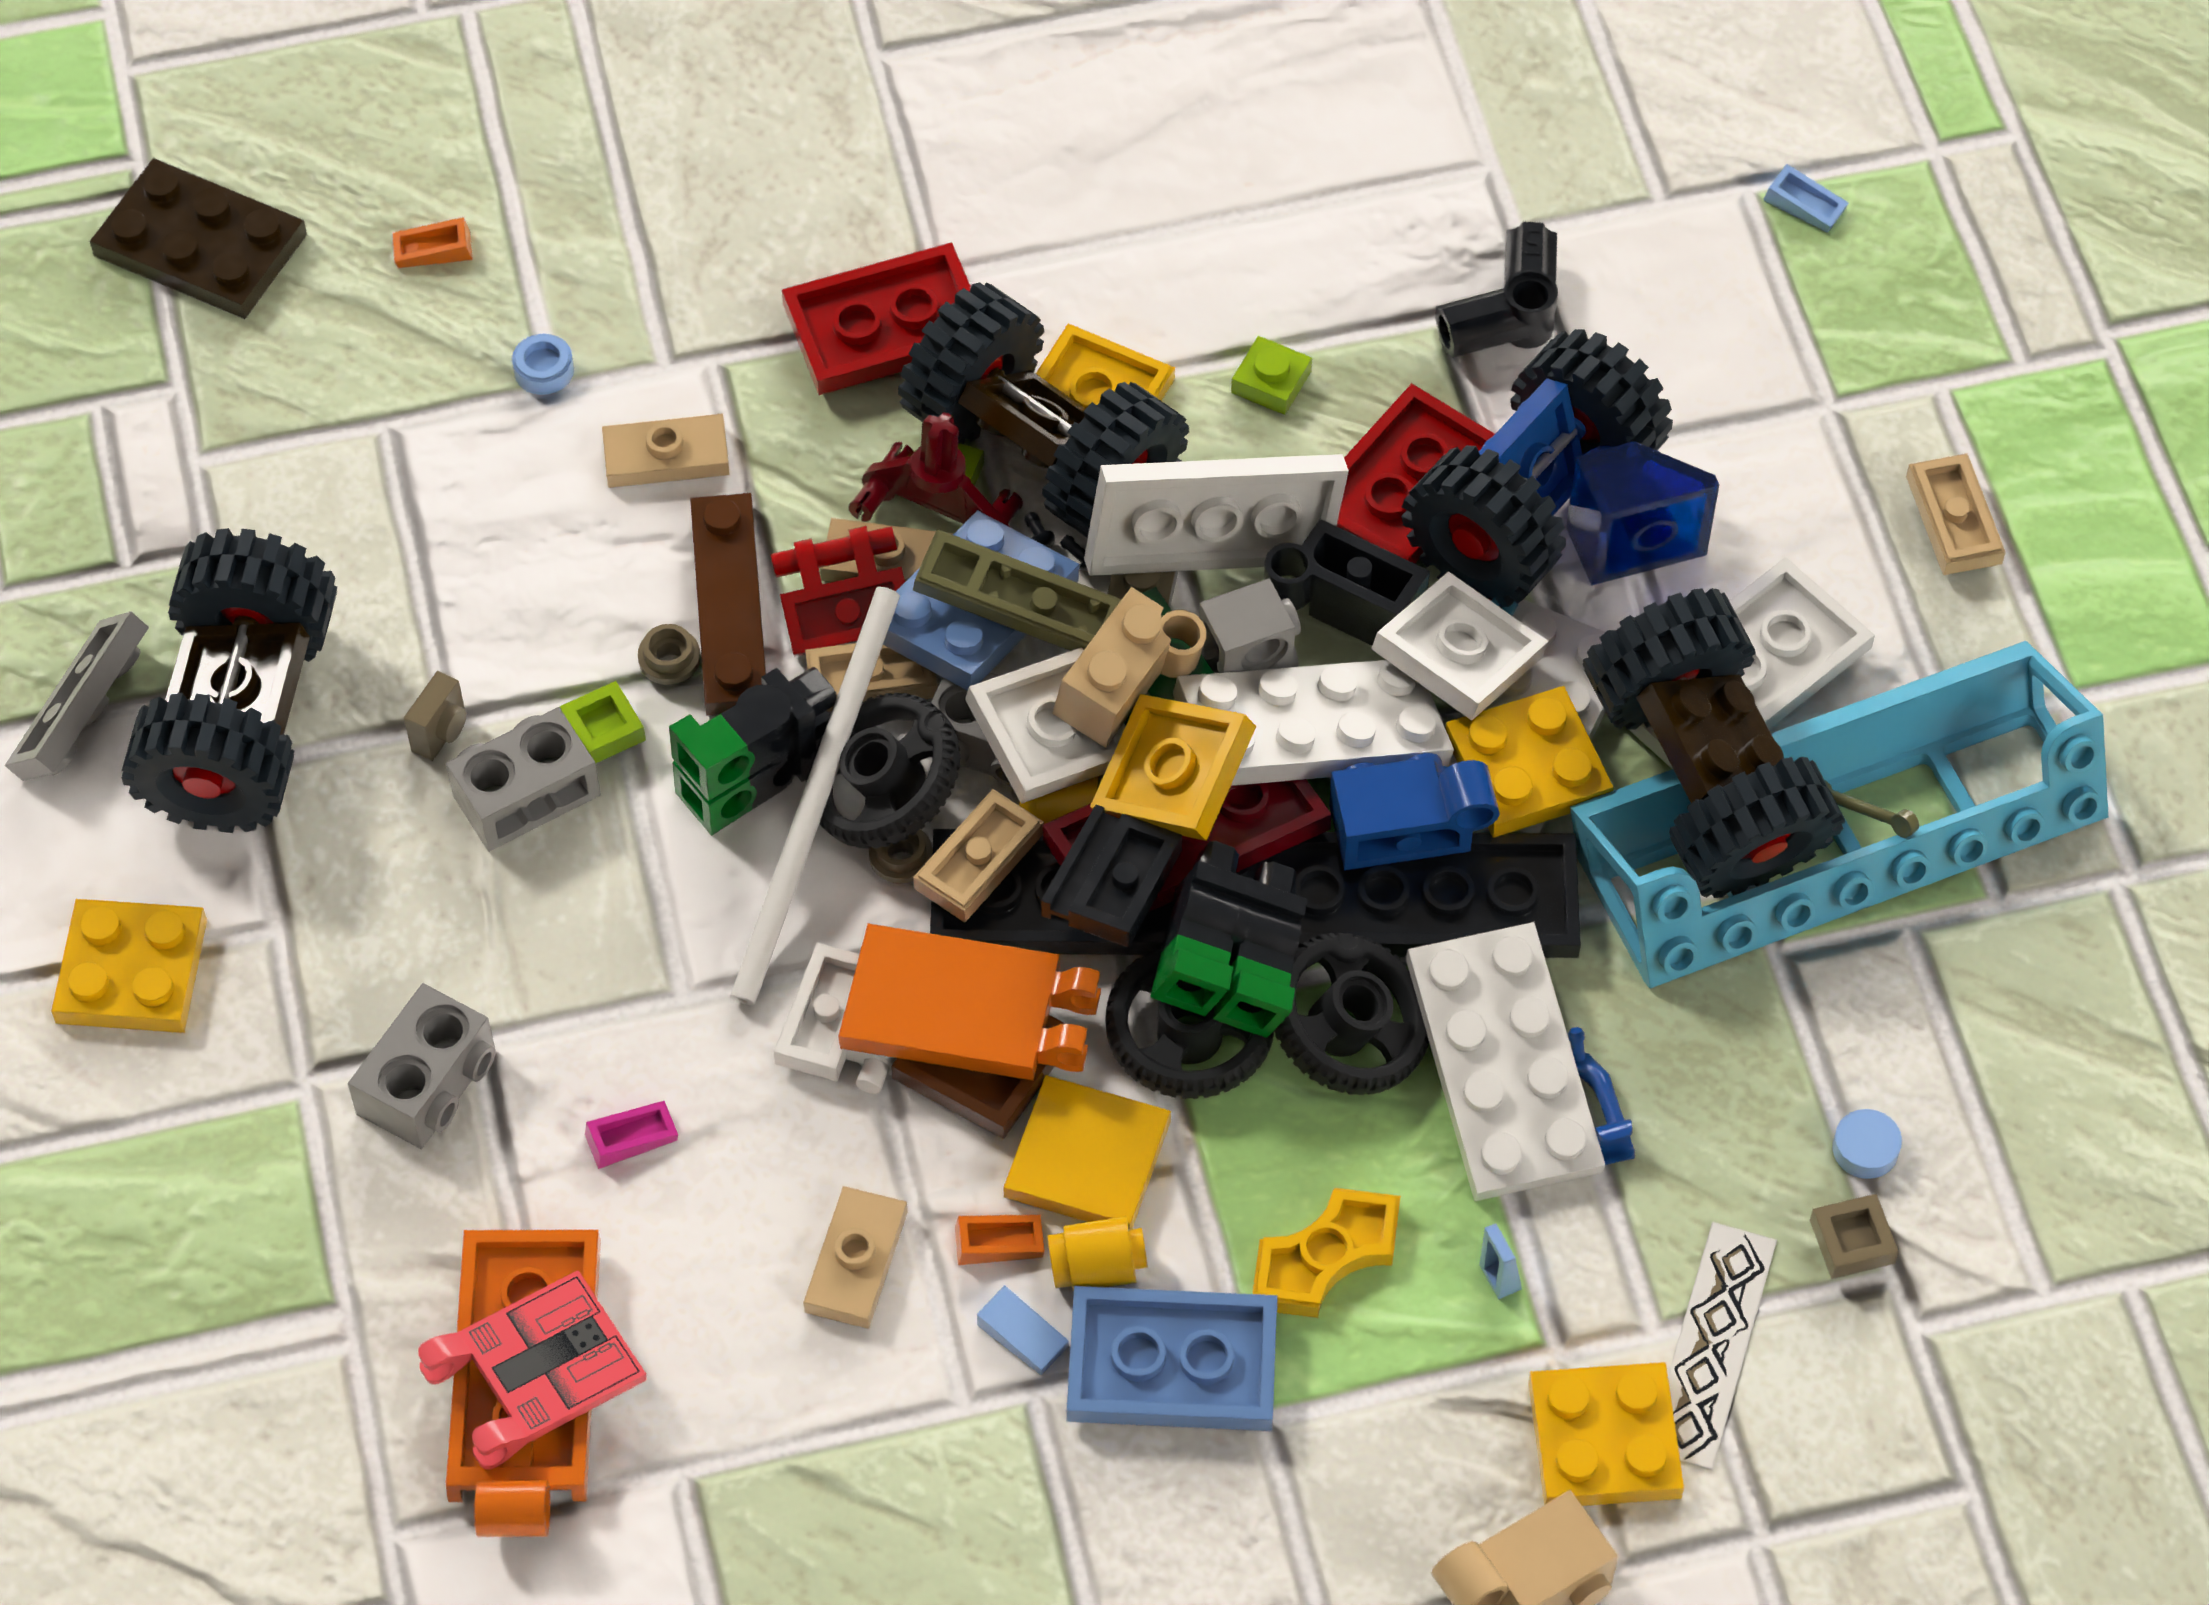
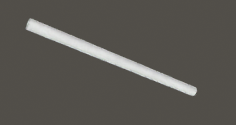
(814, 797)

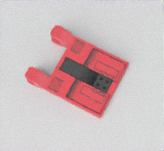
(543, 1362)

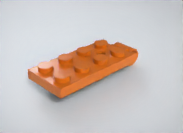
(495, 1273)

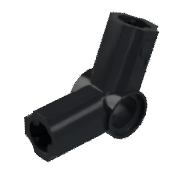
(1519, 311)

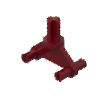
(930, 478)

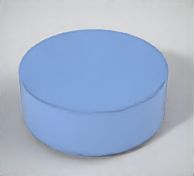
(543, 364)
(1867, 1143)

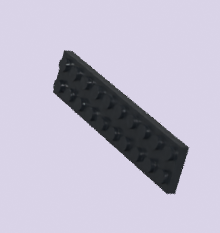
(1396, 904)

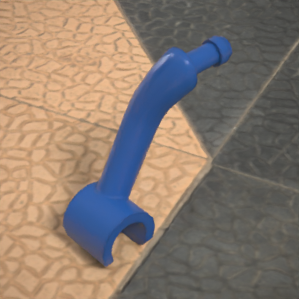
(1614, 1136)

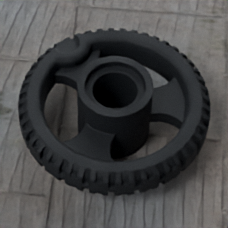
(890, 771)
(1368, 998)
(1160, 1064)

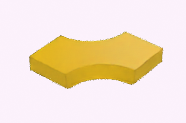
(1348, 1236)

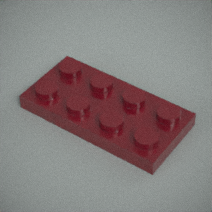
(1252, 819)

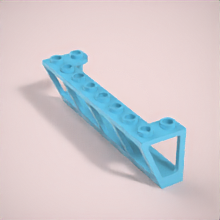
(1852, 749)

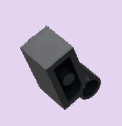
(1345, 580)

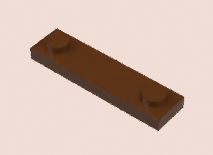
(727, 598)

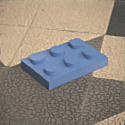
(954, 640)
(1172, 1358)

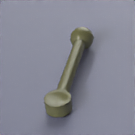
(1903, 823)

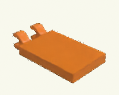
(965, 1004)

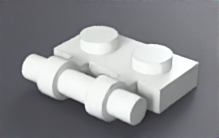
(814, 1021)

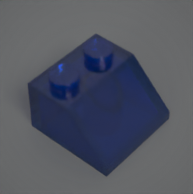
(1638, 511)

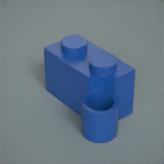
(1409, 809)

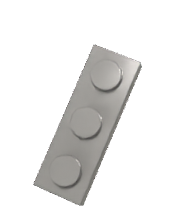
(78, 697)

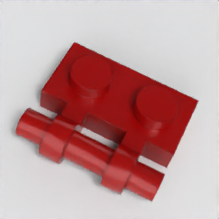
(834, 611)

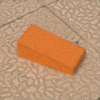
(433, 244)
(998, 1238)

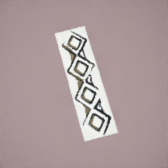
(1716, 1338)

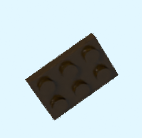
(198, 238)

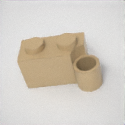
(1124, 663)
(1539, 1560)

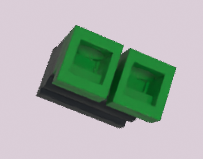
(750, 748)
(1232, 941)

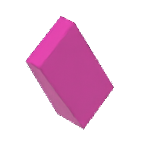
(630, 1133)

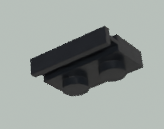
(1112, 875)

